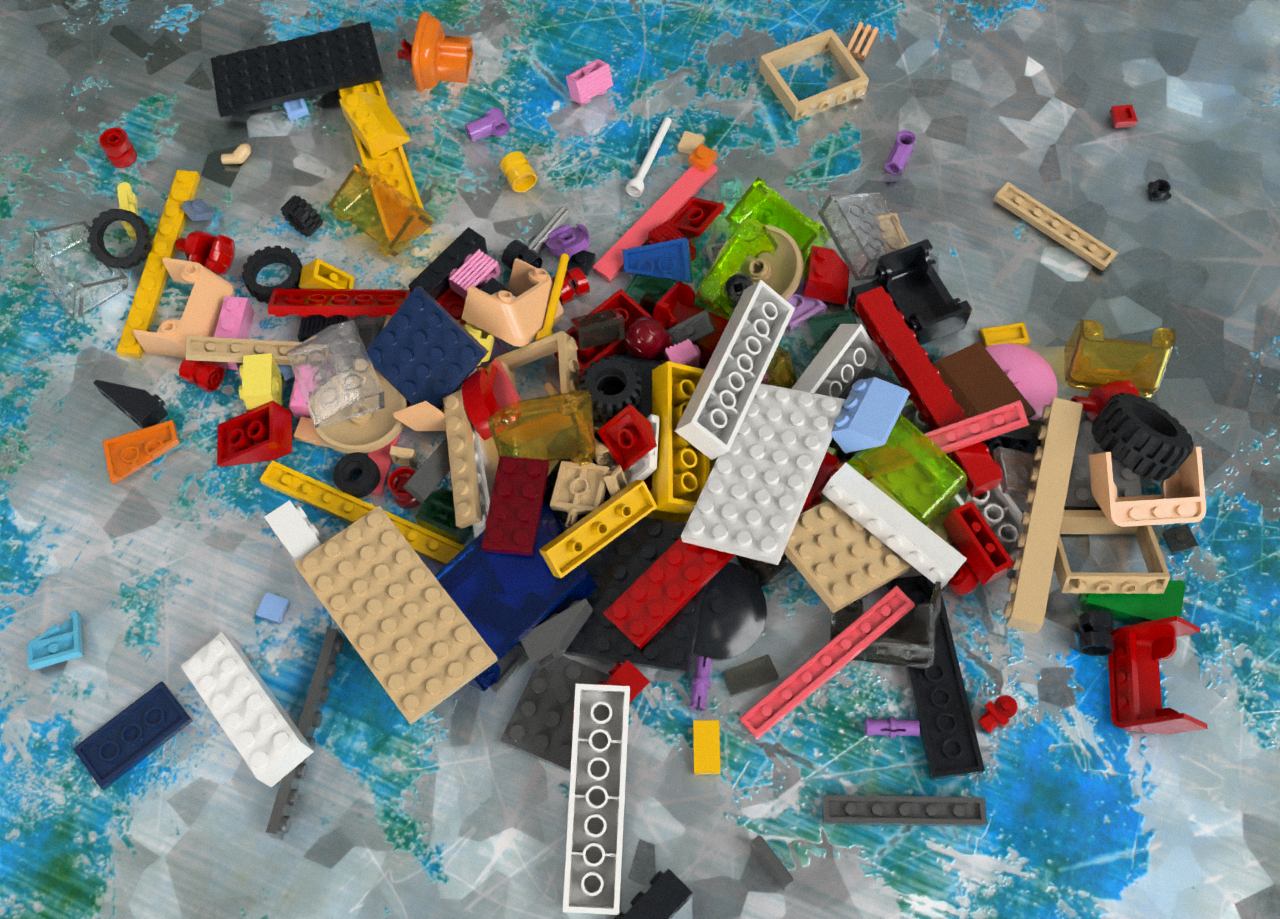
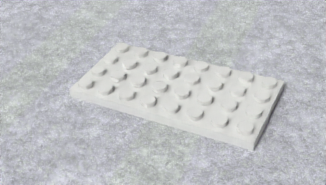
(765, 476)

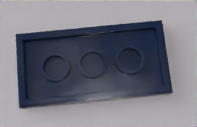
(132, 735)

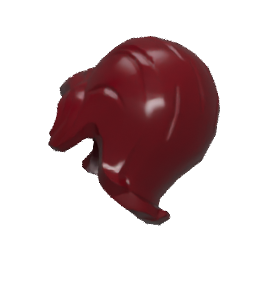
(647, 339)

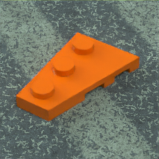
(138, 448)

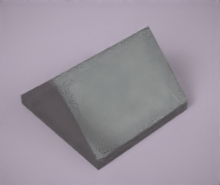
(598, 328)

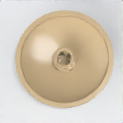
(779, 271)
(367, 431)

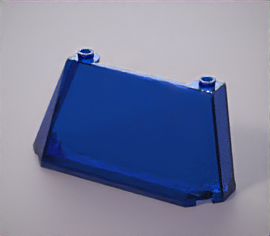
(510, 592)

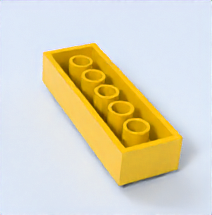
(680, 465)

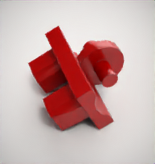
(998, 713)

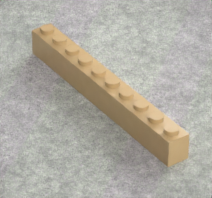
(1044, 516)

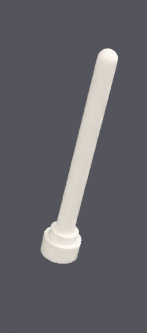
(636, 185)

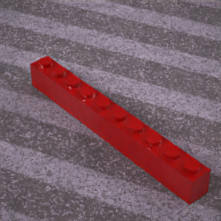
(923, 381)

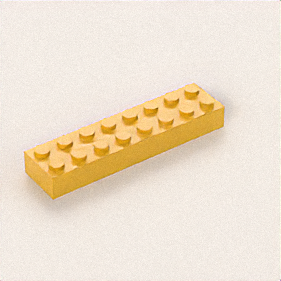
(598, 528)

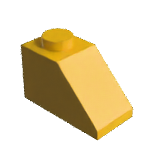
(324, 276)

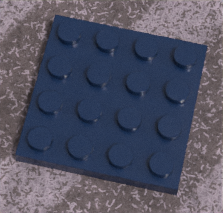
(425, 351)

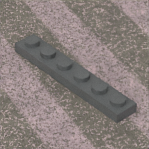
(904, 810)

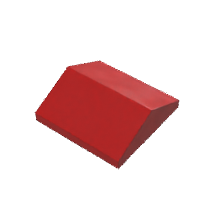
(696, 216)
(628, 437)

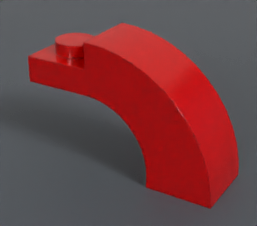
(480, 399)

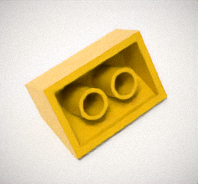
(373, 122)

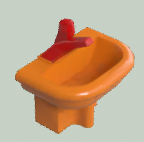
(436, 55)

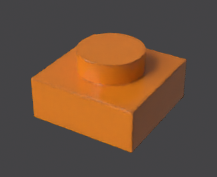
(703, 157)

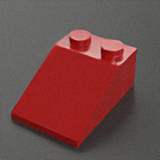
(255, 436)

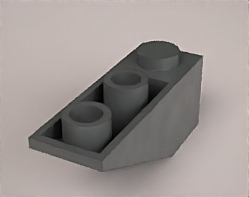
(552, 638)

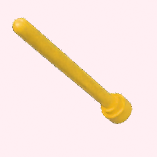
(554, 299)

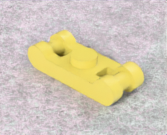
(127, 201)

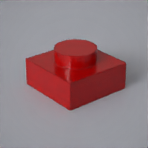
(1123, 116)

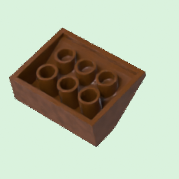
(979, 381)

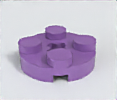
(568, 240)

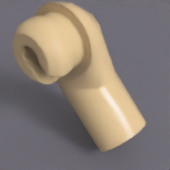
(238, 156)

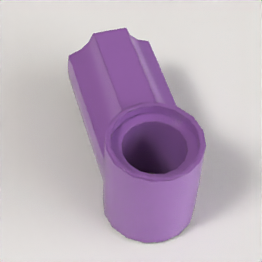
(492, 123)
(900, 152)

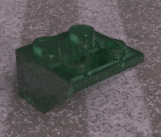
(439, 516)

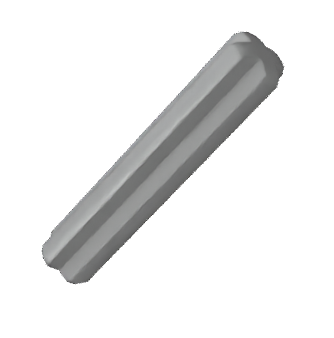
(556, 221)

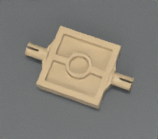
(578, 489)

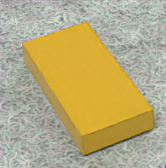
(1004, 334)
(706, 747)

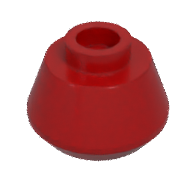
(963, 580)

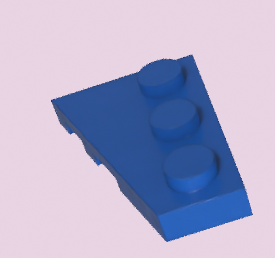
(660, 260)

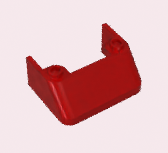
(1136, 677)

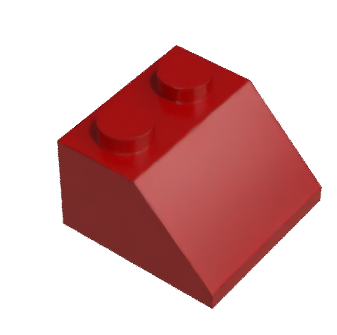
(826, 276)

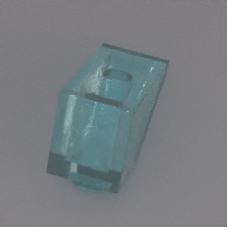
(729, 192)

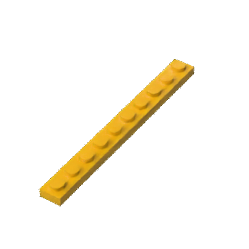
(155, 273)
(351, 509)

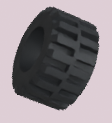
(611, 373)

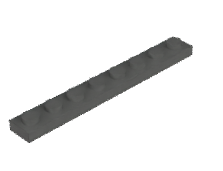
(310, 719)

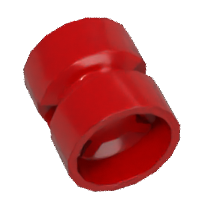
(118, 147)
(578, 282)
(206, 374)
(396, 481)

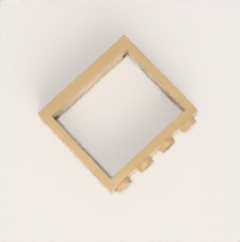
(803, 50)
(558, 342)
(1110, 582)

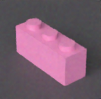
(234, 322)

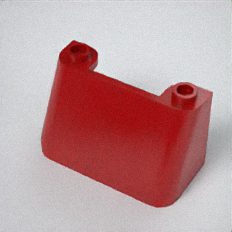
(679, 306)

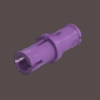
(700, 683)
(892, 727)

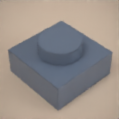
(197, 210)

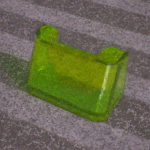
(771, 209)
(748, 239)
(912, 470)

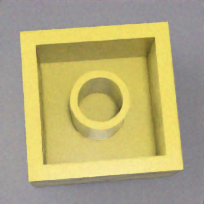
(260, 381)

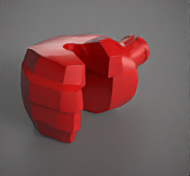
(210, 251)
(1100, 396)

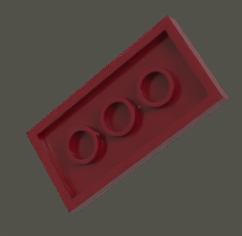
(515, 505)

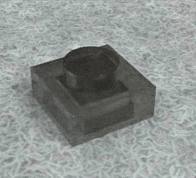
(1180, 539)

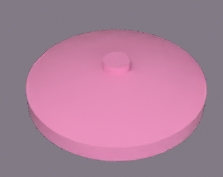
(1028, 373)

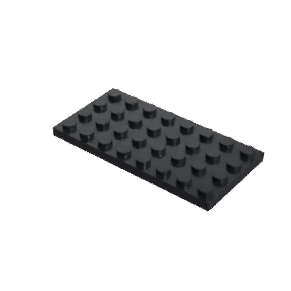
(295, 69)

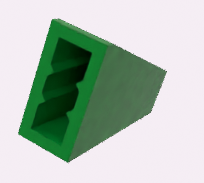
(1135, 607)

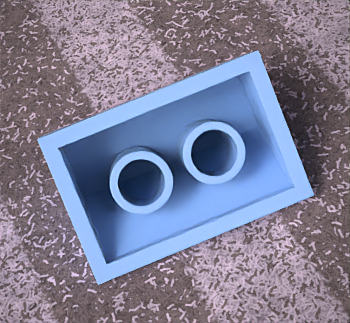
(868, 414)

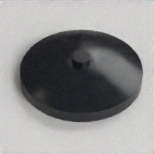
(731, 614)

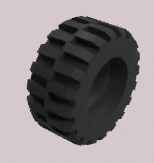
(1142, 436)

